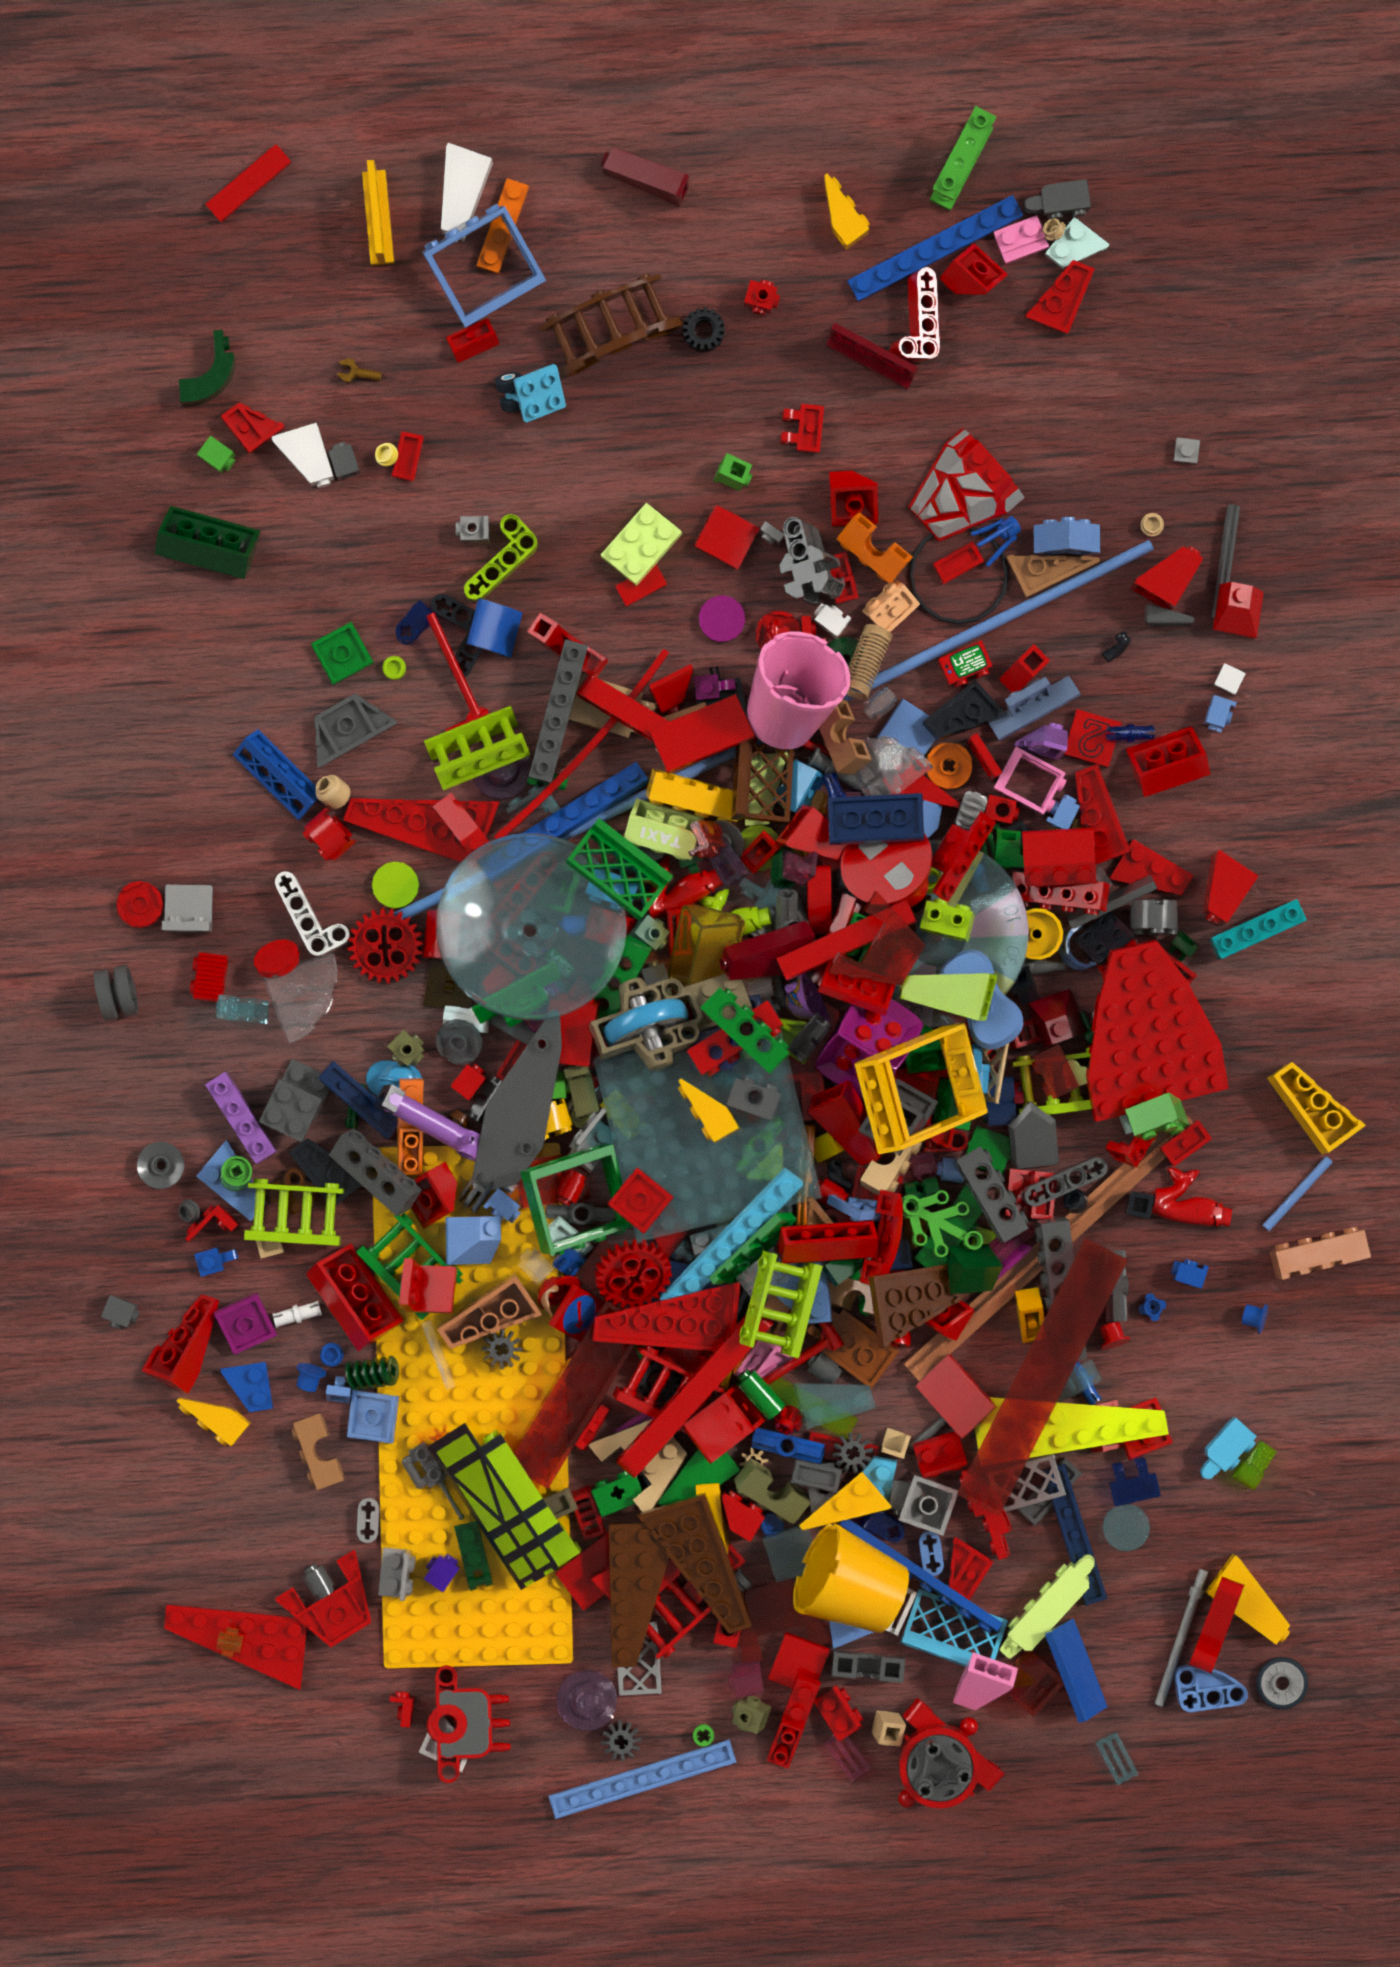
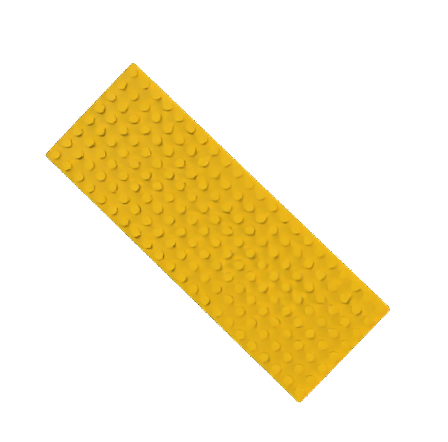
(500, 1620)

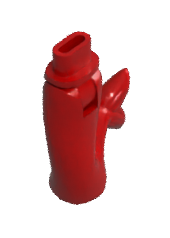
(686, 891)
(1192, 1210)

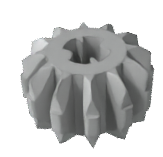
(969, 809)

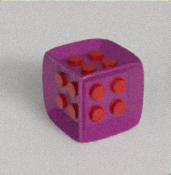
(864, 1035)

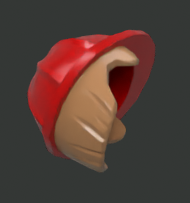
(553, 1292)

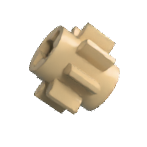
(757, 1456)

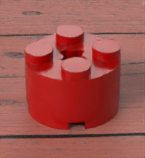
(329, 835)

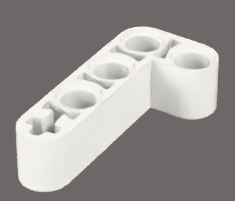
(307, 912)

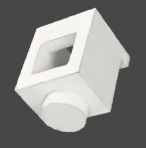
(831, 619)

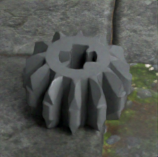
(504, 1357)
(855, 1459)
(615, 1746)

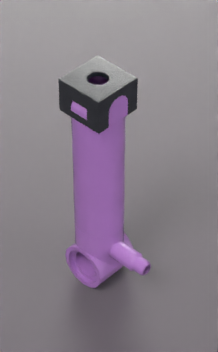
(394, 1101)

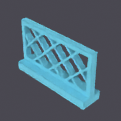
(941, 1649)

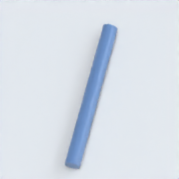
(1297, 1193)

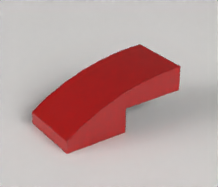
(850, 590)

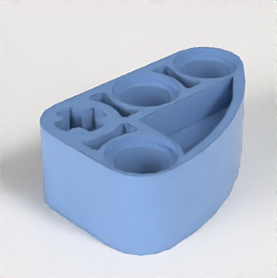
(1203, 1683)

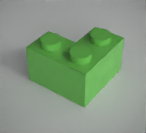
(1157, 1115)

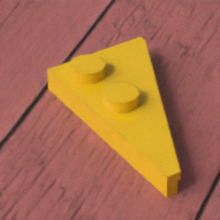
(853, 1500)

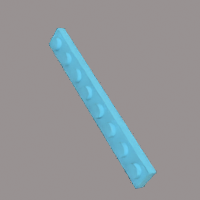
(740, 1230)

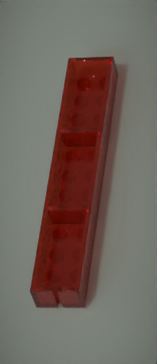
(1042, 1376)

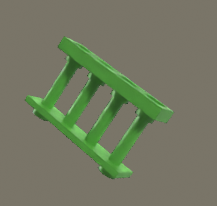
(962, 158)

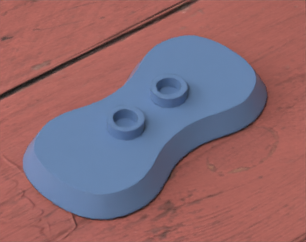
(1004, 1016)

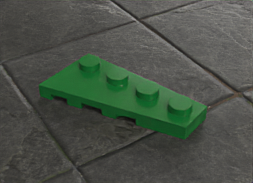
(752, 1249)

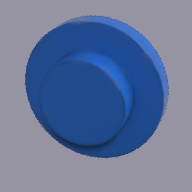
(331, 1354)

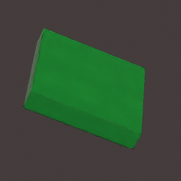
(342, 653)

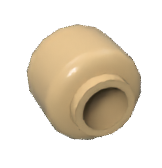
(332, 792)

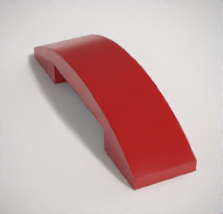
(888, 1234)

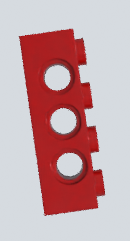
(701, 1052)

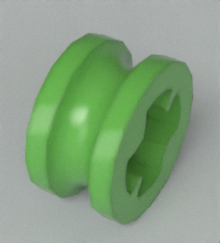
(704, 1742)

